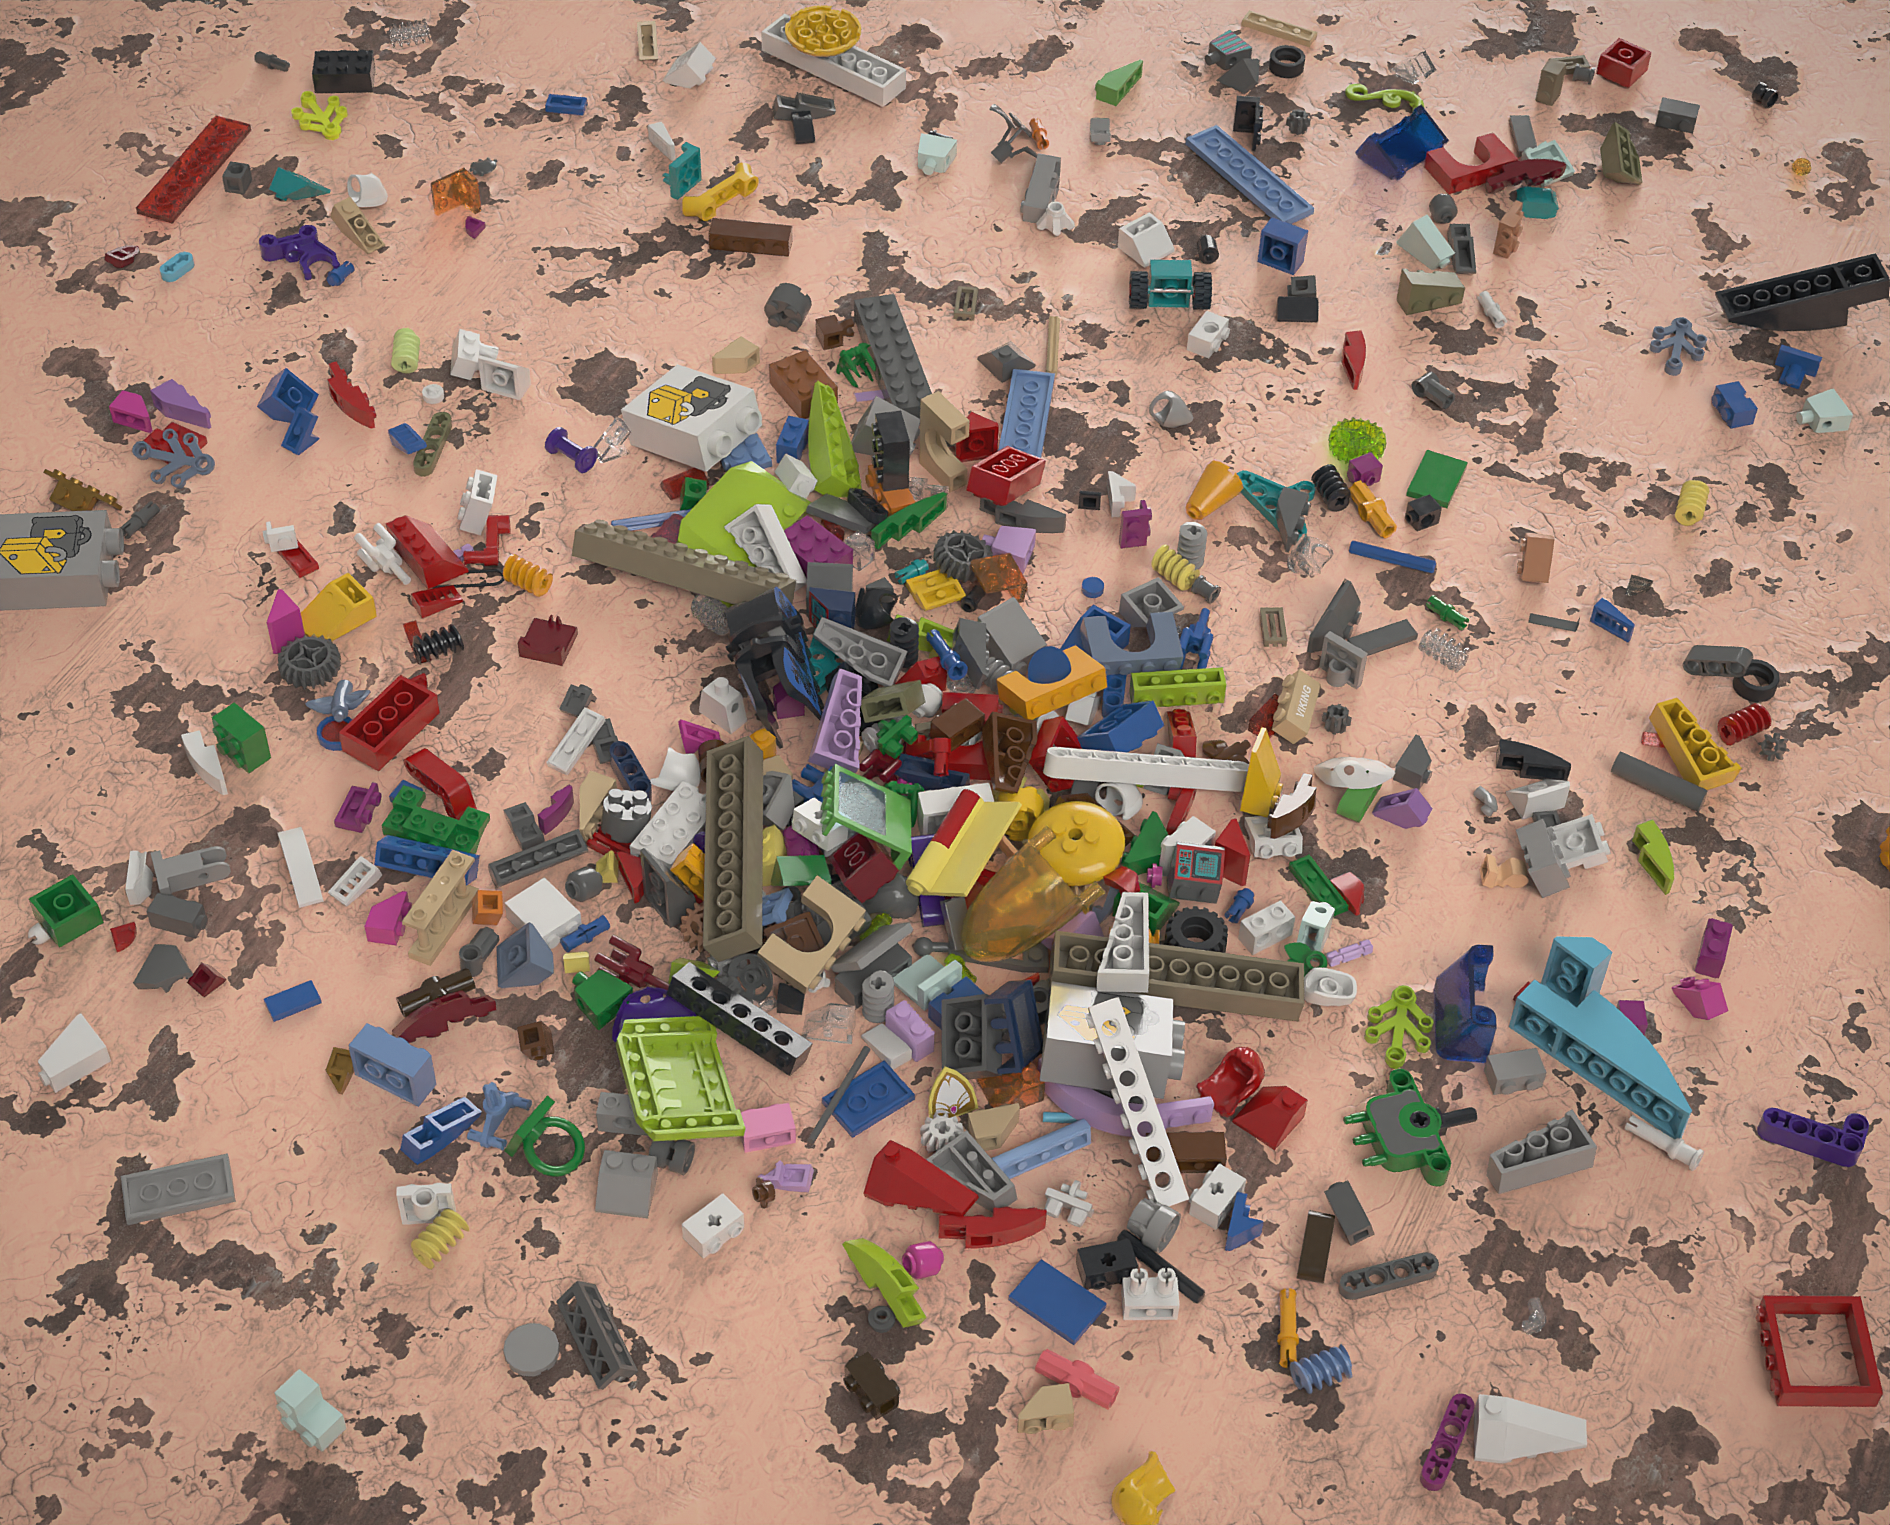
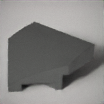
(162, 968)

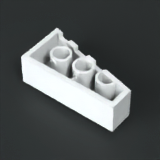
(1127, 952)

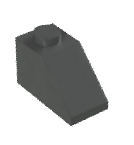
(1414, 765)

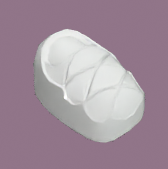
(1329, 987)

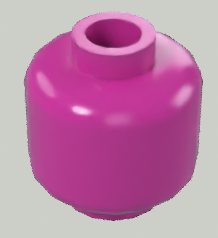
(922, 1260)

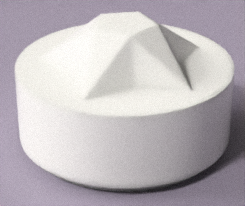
(433, 394)

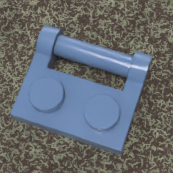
(775, 906)

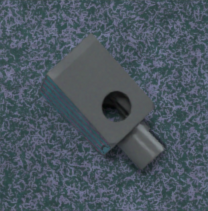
(1227, 50)

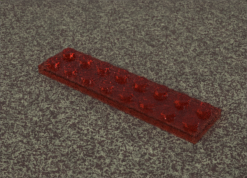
(193, 169)

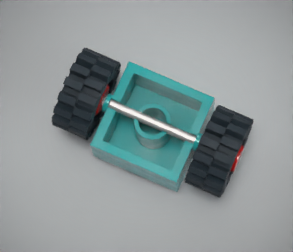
(1170, 286)

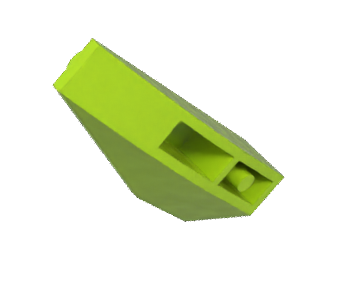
(830, 447)

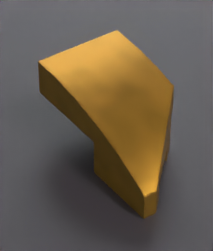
(340, 1068)

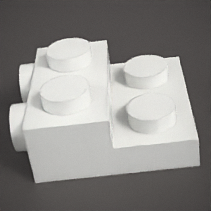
(1582, 842)
(1266, 847)

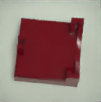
(547, 641)

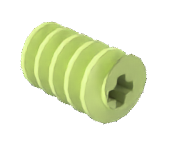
(405, 351)

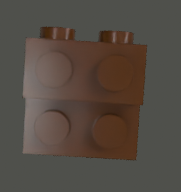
(797, 932)

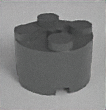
(787, 307)
(625, 814)

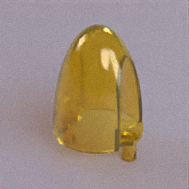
(1022, 905)

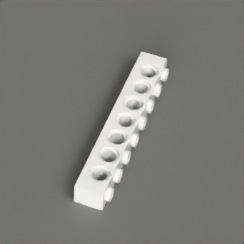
(1175, 1190)

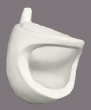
(371, 191)
(676, 769)
(1124, 792)

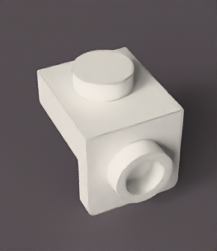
(280, 538)

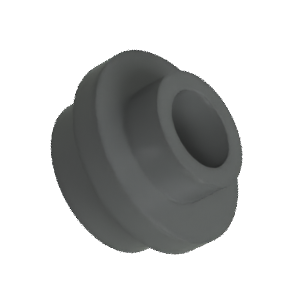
(881, 1325)

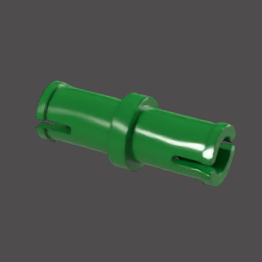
(1447, 612)

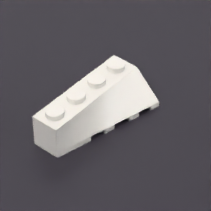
(766, 542)

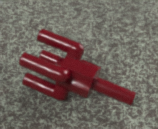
(883, 766)
(630, 968)

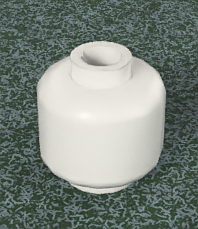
(933, 700)

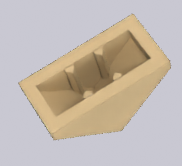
(647, 40)

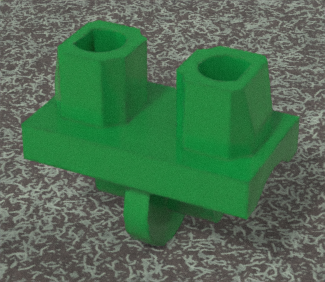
(892, 733)

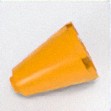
(1213, 490)

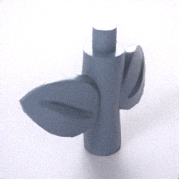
(340, 702)

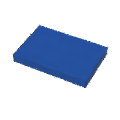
(870, 1099)
(1057, 1302)

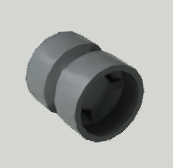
(682, 1156)

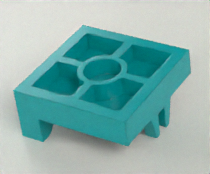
(684, 171)

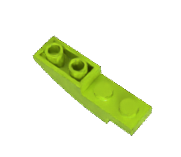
(886, 1273)

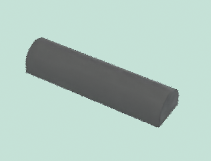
(1659, 781)
(537, 858)

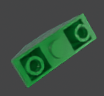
(1147, 846)

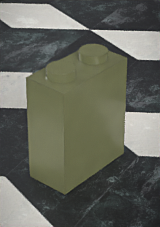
(892, 701)

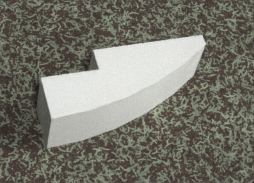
(204, 761)

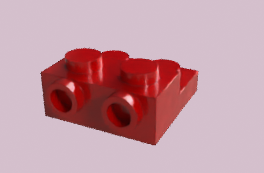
(157, 441)

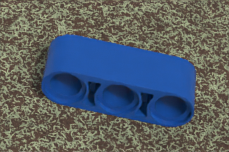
(1114, 694)

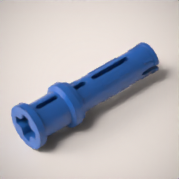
(948, 659)

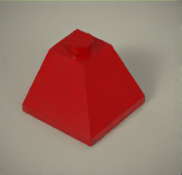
(1272, 1114)

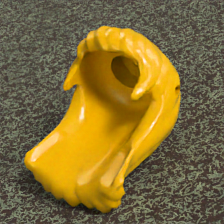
(1141, 1492)

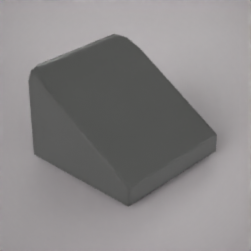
(882, 583)

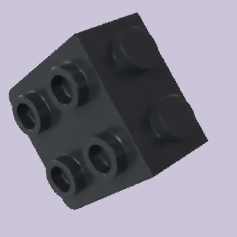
(1247, 118)

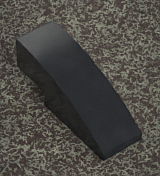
(1531, 761)

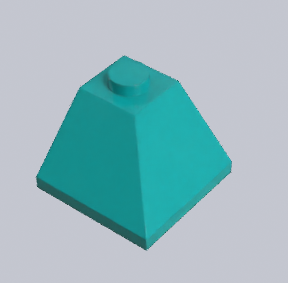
(295, 186)

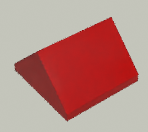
(981, 440)
(1236, 853)

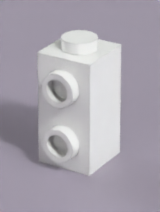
(796, 476)

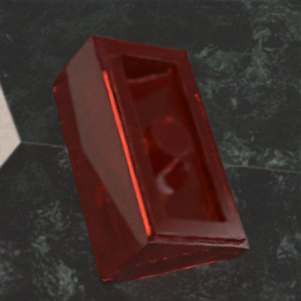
(673, 485)
(1264, 717)

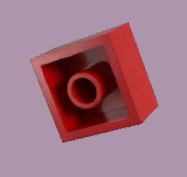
(1623, 62)

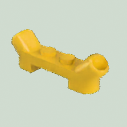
(705, 205)

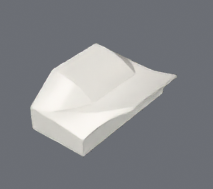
(138, 878)

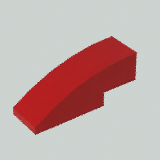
(1354, 357)

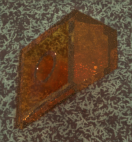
(1014, 1088)

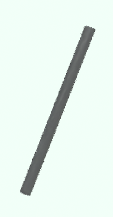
(838, 1095)

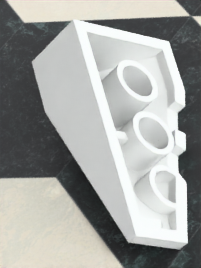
(1519, 1429)

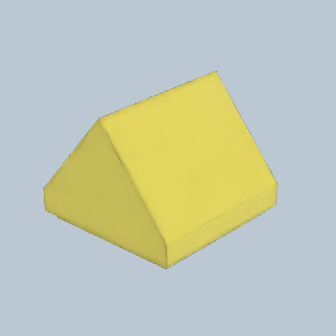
(608, 868)
(576, 962)

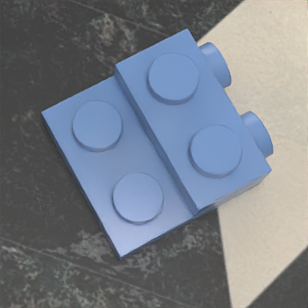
(749, 450)

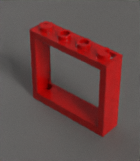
(1870, 1387)

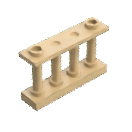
(440, 908)

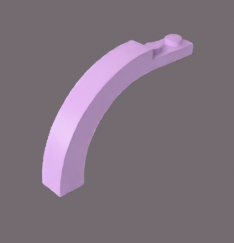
(1104, 1114)

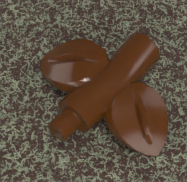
(1220, 751)

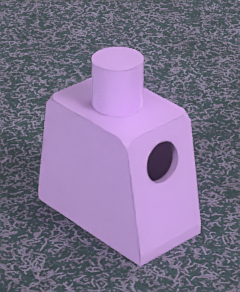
(1013, 540)

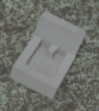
(1100, 130)

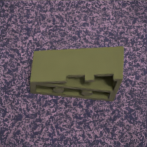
(1428, 291)

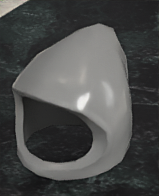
(1174, 413)

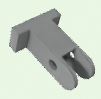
(189, 869)

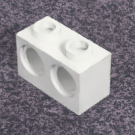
(1266, 927)

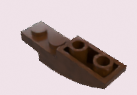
(1293, 808)

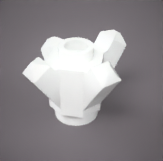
(1055, 219)

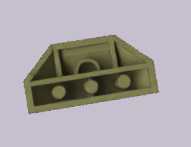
(1620, 157)

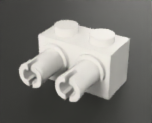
(466, 352)
(1150, 1296)

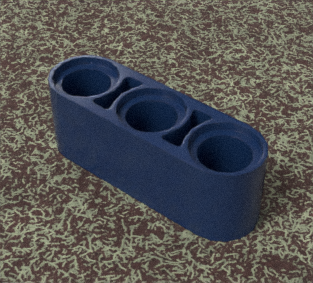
(629, 765)

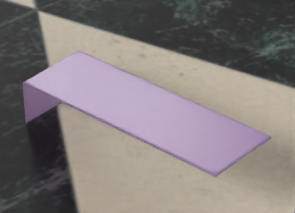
(869, 395)

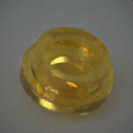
(1801, 166)

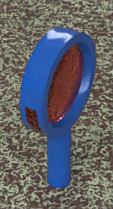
(328, 733)

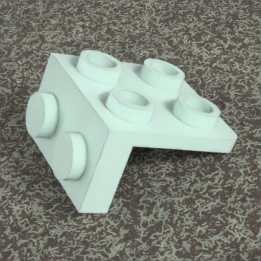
(927, 980)

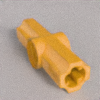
(1372, 509)

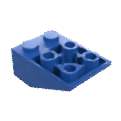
(1118, 629)

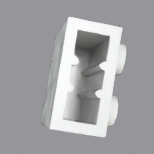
(477, 502)

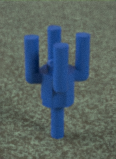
(1197, 639)

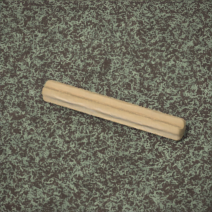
(1053, 345)

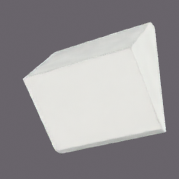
(1539, 797)

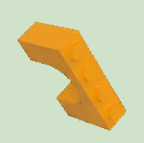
(1036, 699)

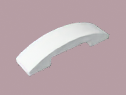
(300, 867)

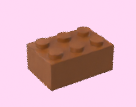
(795, 381)

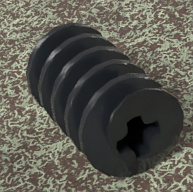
(1331, 487)
(905, 635)
(437, 642)

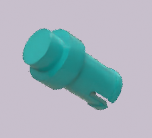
(917, 568)

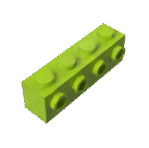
(1179, 687)

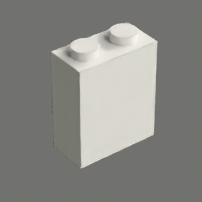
(546, 910)

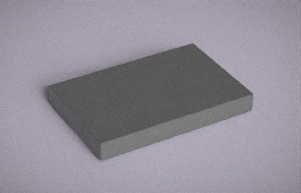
(840, 513)

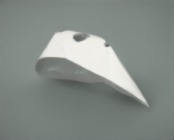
(1359, 779)

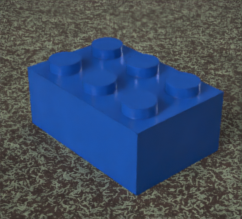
(1123, 728)

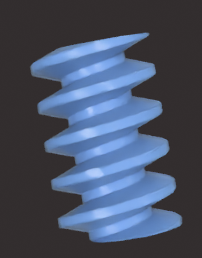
(1321, 1368)

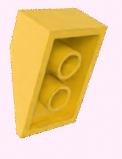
(1262, 778)

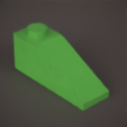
(1118, 83)

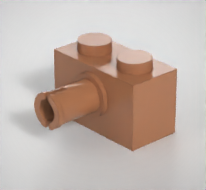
(1536, 557)

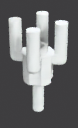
(382, 555)

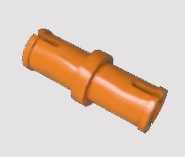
(1039, 133)

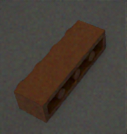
(750, 237)

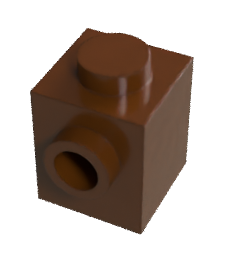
(535, 1040)

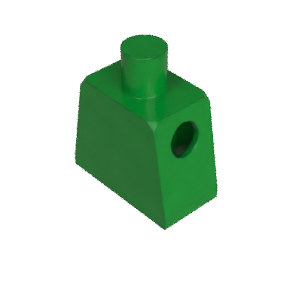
(600, 996)

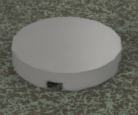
(531, 1349)

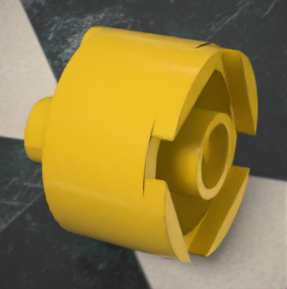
(1030, 810)

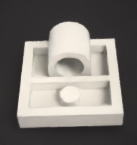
(424, 1202)

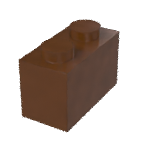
(958, 723)

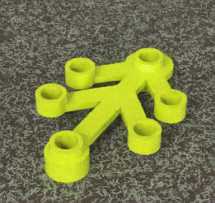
(329, 129)

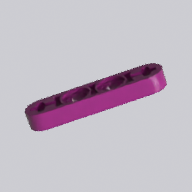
(1446, 1441)

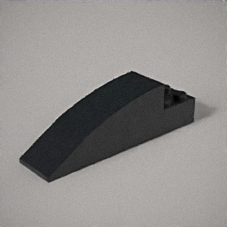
(1807, 298)

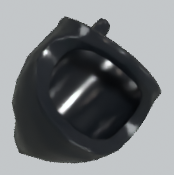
(871, 612)

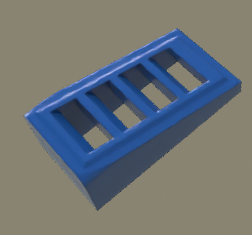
(406, 439)
(1607, 616)

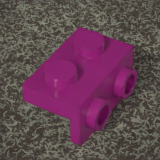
(1135, 526)
(358, 808)

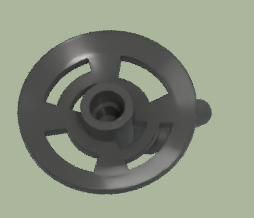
(752, 975)

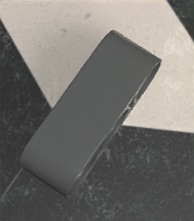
(1718, 661)

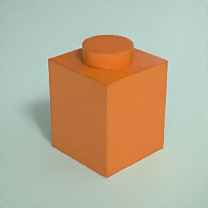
(487, 907)

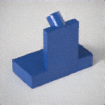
(1796, 365)

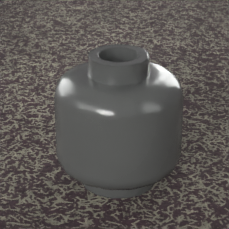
(1443, 208)
(584, 884)

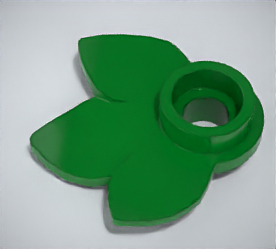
(1301, 953)

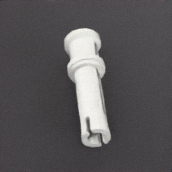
(1674, 1147)

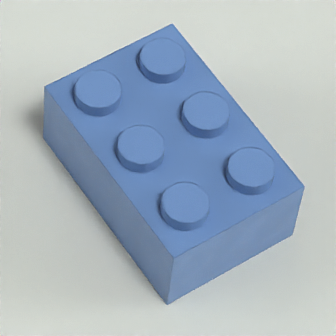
(392, 1064)

